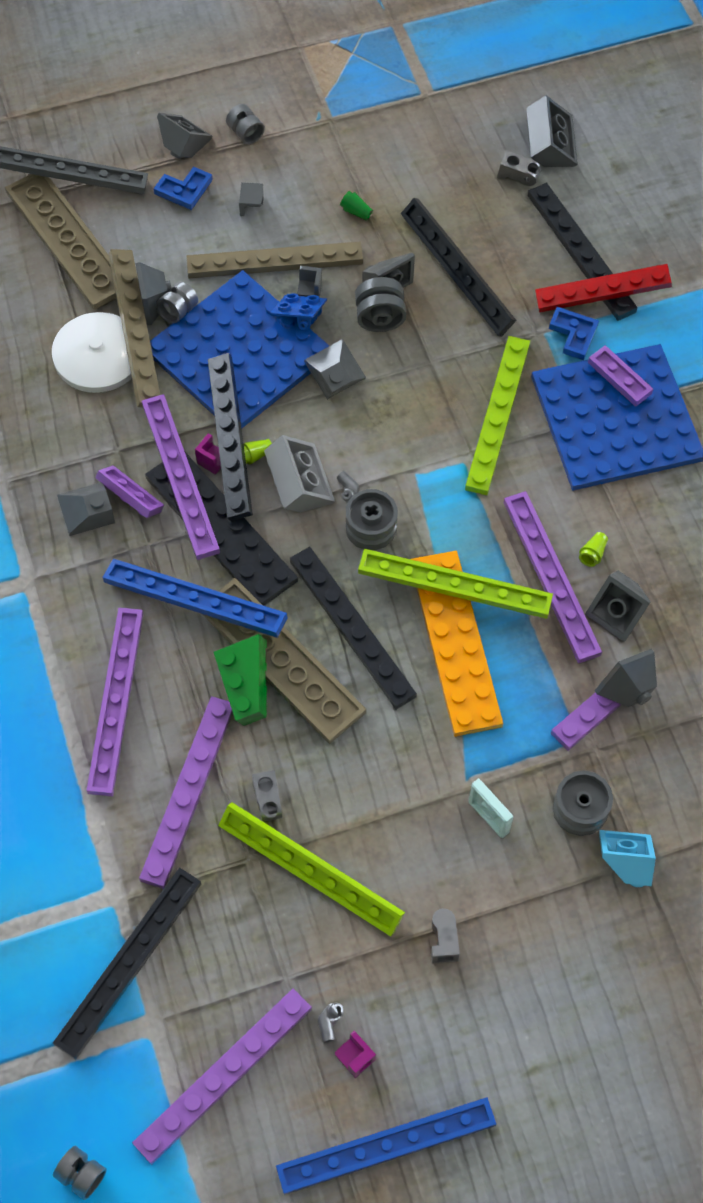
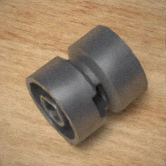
(245, 124)
(177, 302)
(88, 1176)

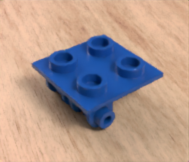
(304, 308)

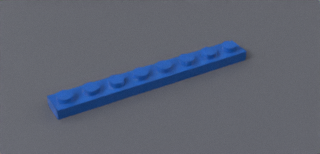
(195, 598)
(385, 1145)

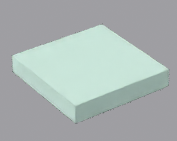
(490, 808)

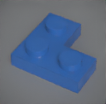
(185, 192)
(578, 328)

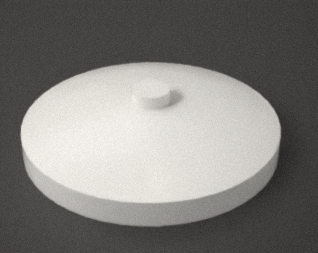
(92, 353)

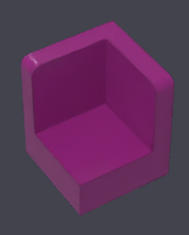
(208, 455)
(355, 1055)

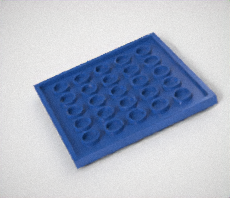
(264, 347)
(607, 436)

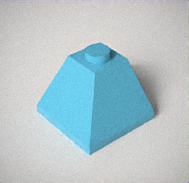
(629, 856)

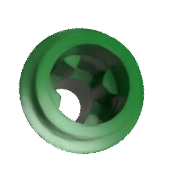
(356, 206)

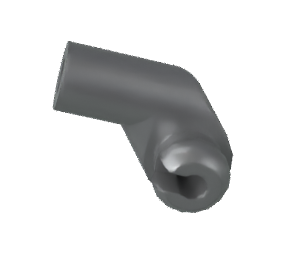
(350, 486)
(328, 1019)

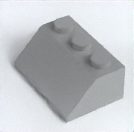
(298, 474)

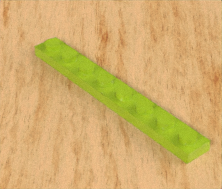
(497, 416)
(455, 583)
(311, 869)

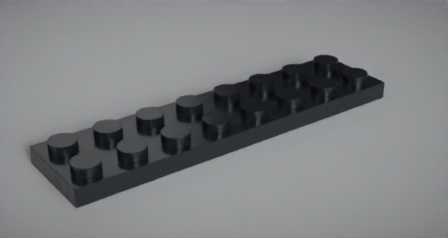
(240, 545)

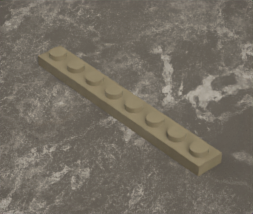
(274, 259)
(134, 325)

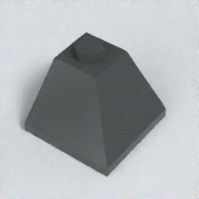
(181, 135)
(397, 268)
(152, 287)
(334, 369)
(86, 508)
(618, 605)
(630, 680)

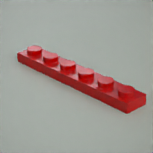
(603, 288)

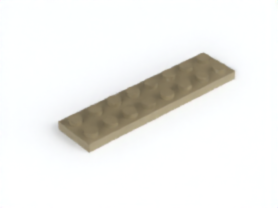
(65, 237)
(298, 675)

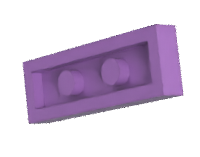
(620, 375)
(129, 491)
(583, 720)

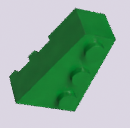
(243, 677)

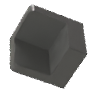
(250, 195)
(309, 281)

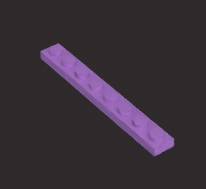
(180, 477)
(552, 577)
(115, 702)
(186, 793)
(221, 1076)

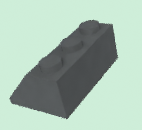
(551, 134)

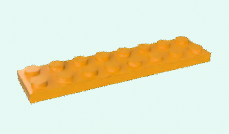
(459, 656)

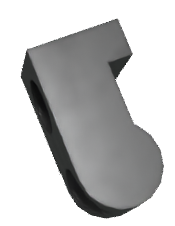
(519, 169)
(267, 795)
(447, 939)

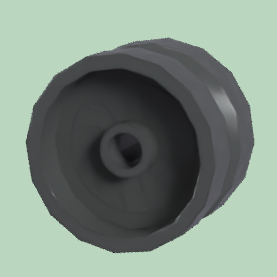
(380, 304)
(371, 519)
(582, 803)

